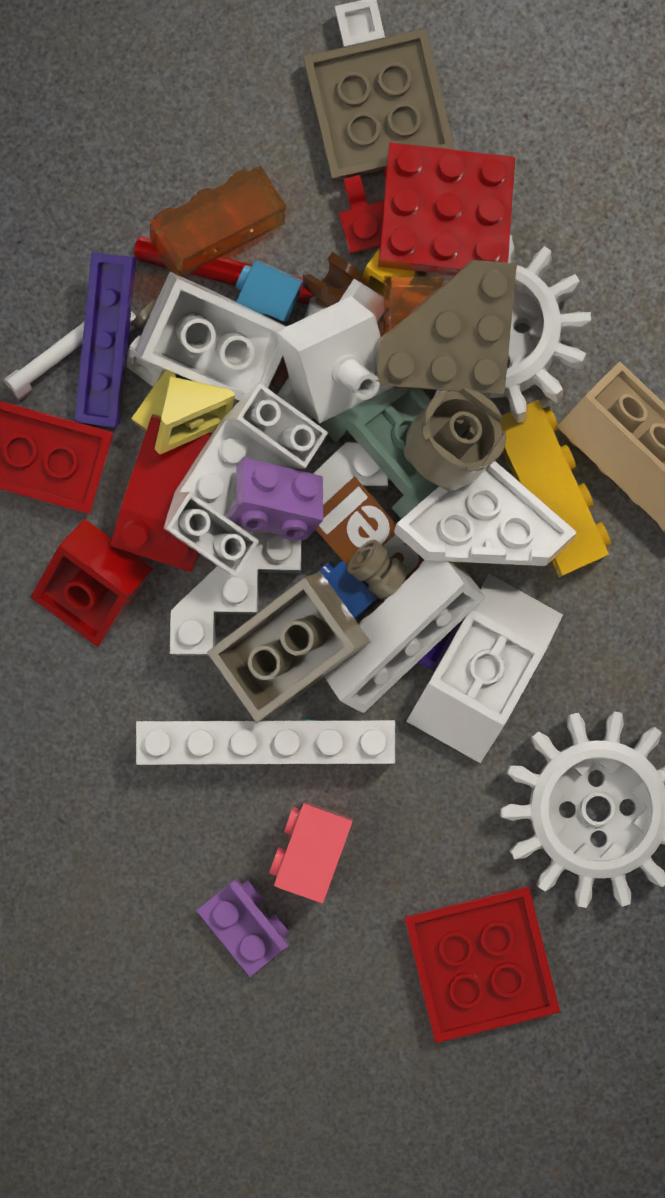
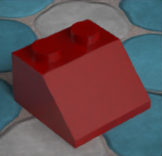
(90, 582)

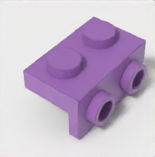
(277, 499)

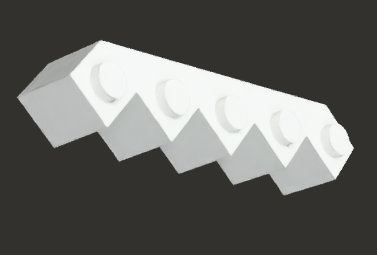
(220, 593)

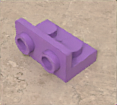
(244, 925)

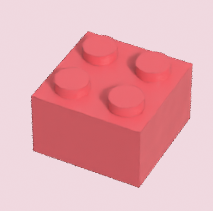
(312, 851)

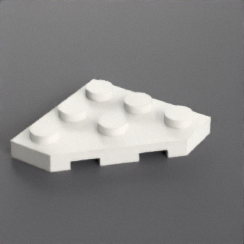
(486, 523)

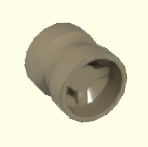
(377, 569)

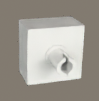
(332, 358)

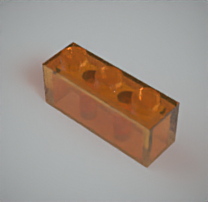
(217, 221)

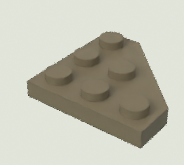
(454, 334)

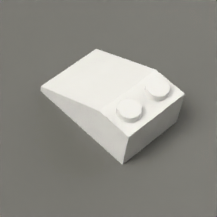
(210, 338)

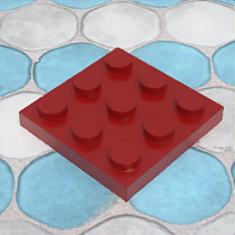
(445, 208)
(482, 964)

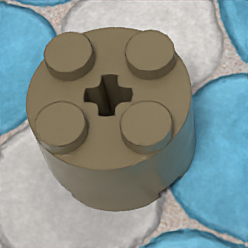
(455, 438)

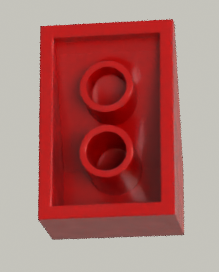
(149, 500)

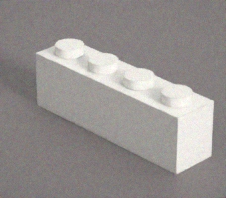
(405, 631)

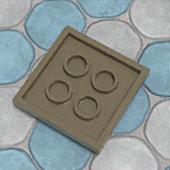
(376, 97)

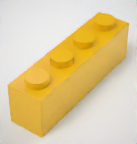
(546, 472)

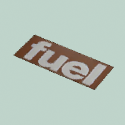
(355, 518)

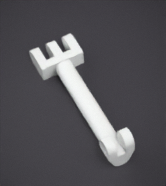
(20, 380)

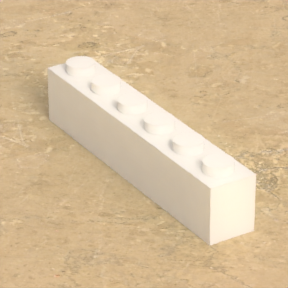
(265, 742)

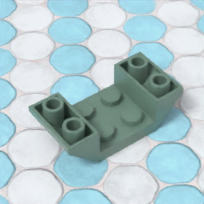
(381, 430)

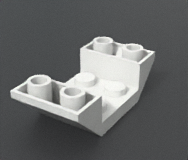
(257, 429)
(485, 669)

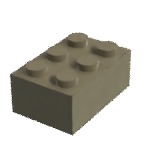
(288, 646)

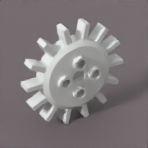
(537, 349)
(567, 840)

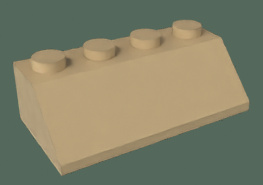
(624, 435)

